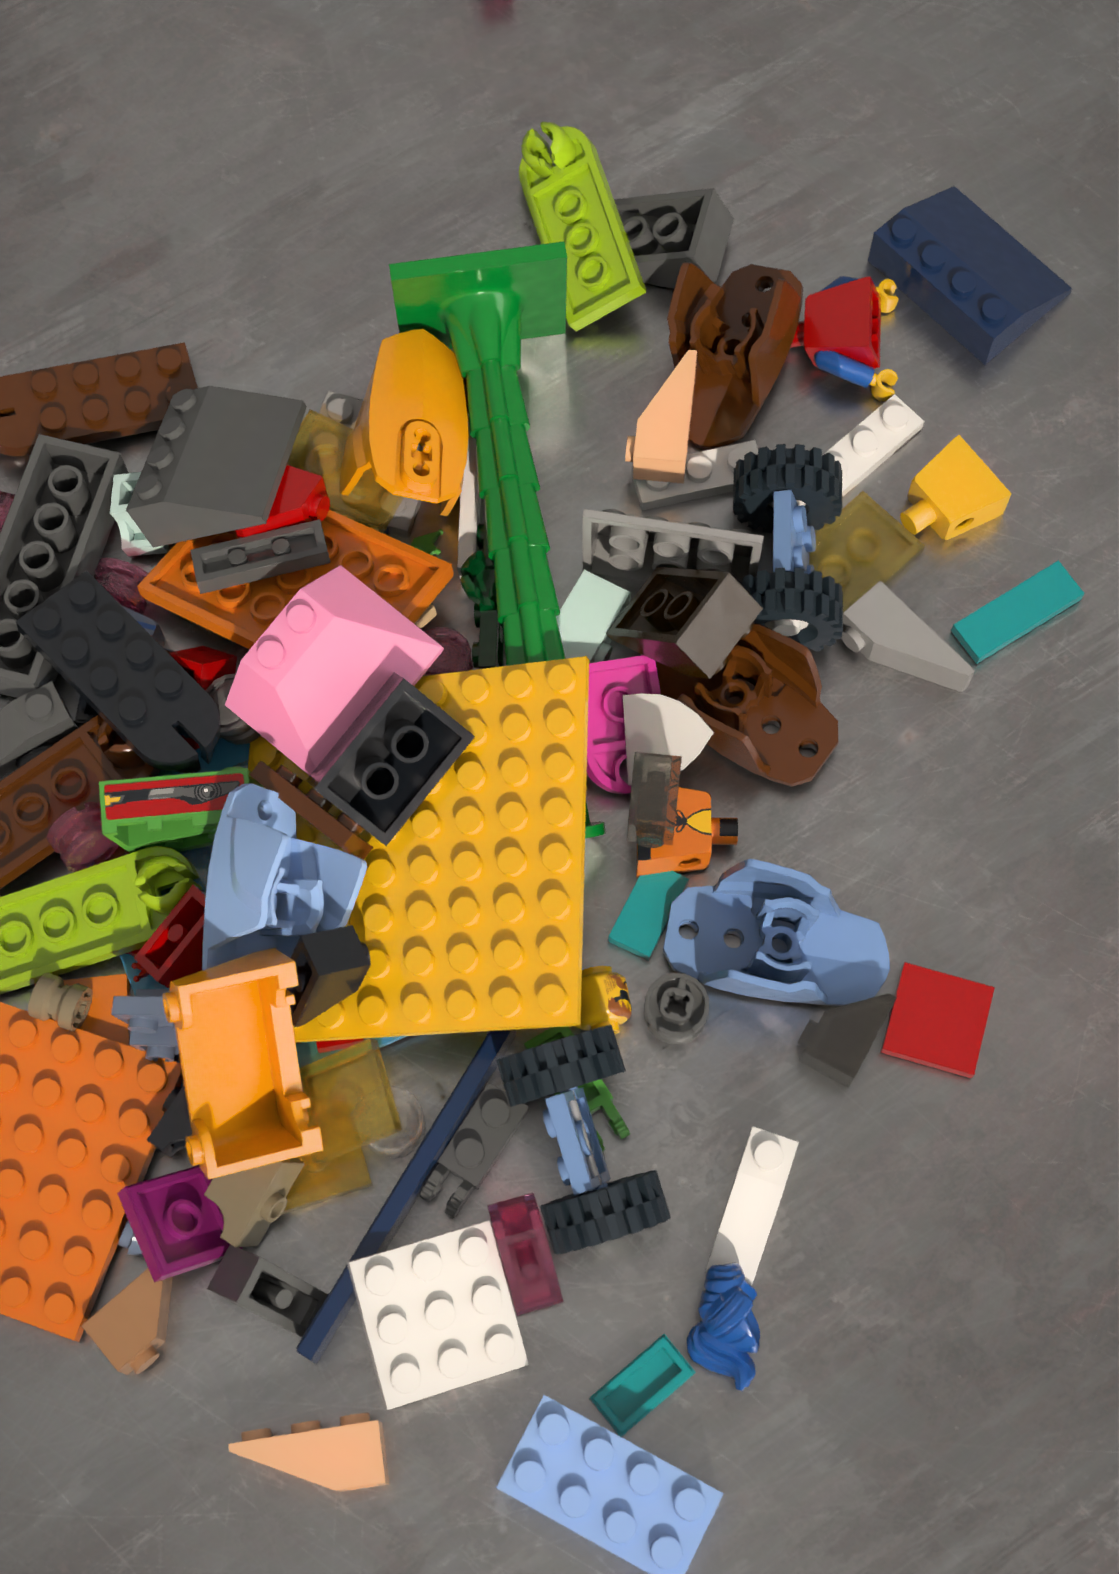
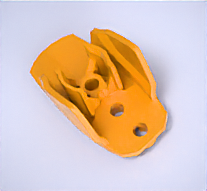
(411, 401)

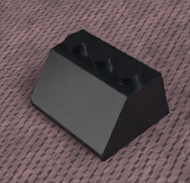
(390, 758)

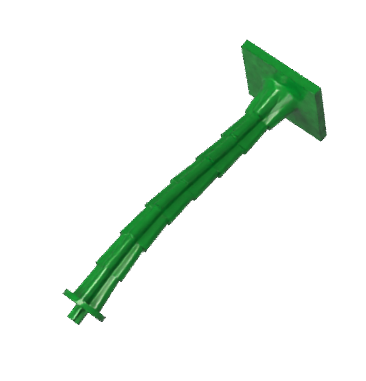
(482, 311)

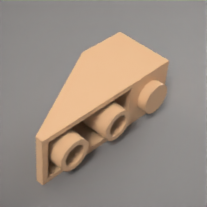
(333, 1457)

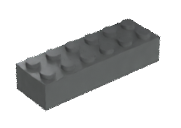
(47, 541)

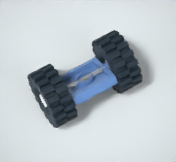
(791, 496)
(597, 1208)

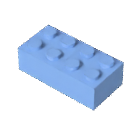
(609, 1490)

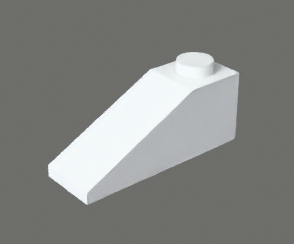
(753, 1201)

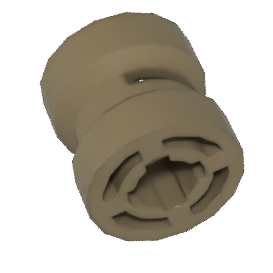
(60, 1002)

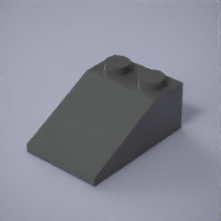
(676, 230)

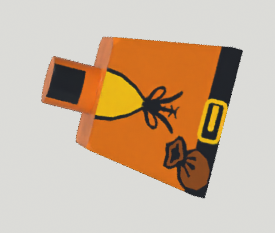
(693, 837)

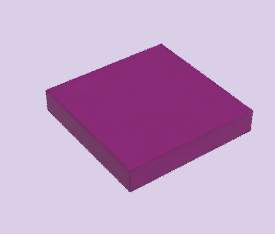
(175, 1222)

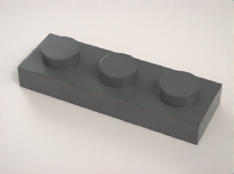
(260, 556)

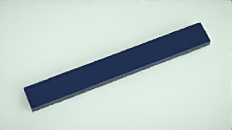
(407, 1189)

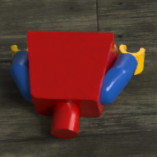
(844, 331)

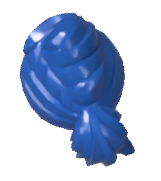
(726, 1325)

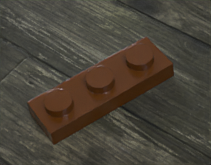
(313, 808)

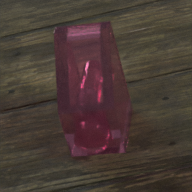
(525, 1253)

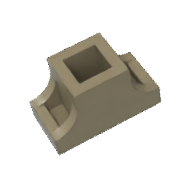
(253, 1199)

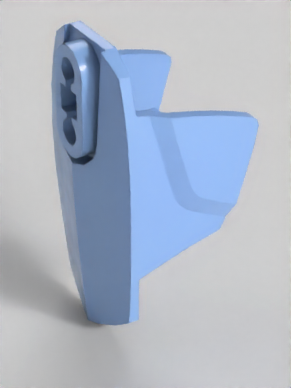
(268, 883)

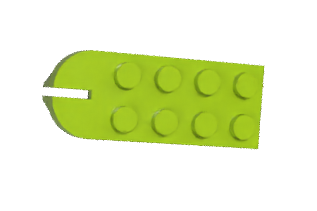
(575, 205)
(89, 914)

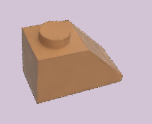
(133, 1324)

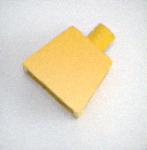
(954, 493)

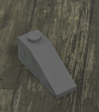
(31, 723)

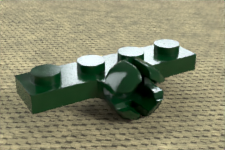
(479, 586)

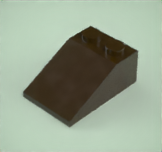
(687, 619)

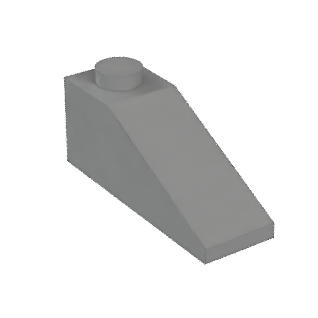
(898, 638)

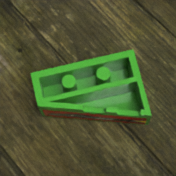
(168, 809)

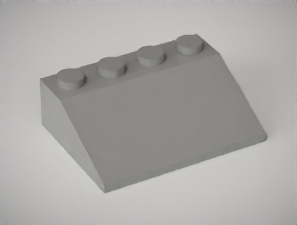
(634, 546)

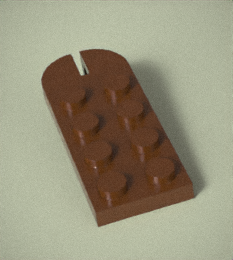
(92, 398)
(55, 783)

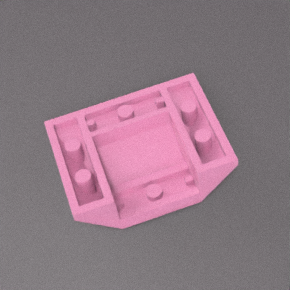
(325, 665)

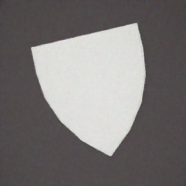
(662, 727)

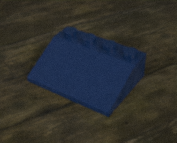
(965, 272)

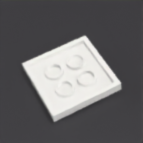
(437, 1314)

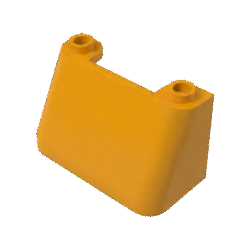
(241, 1064)

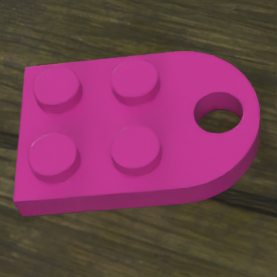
(606, 724)

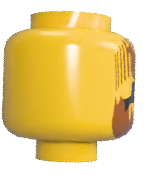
(603, 999)

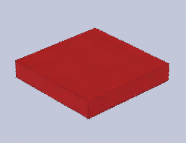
(938, 1020)

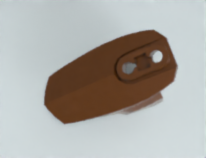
(733, 361)
(760, 685)

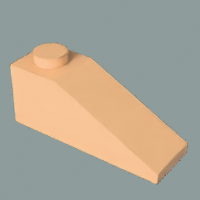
(664, 428)

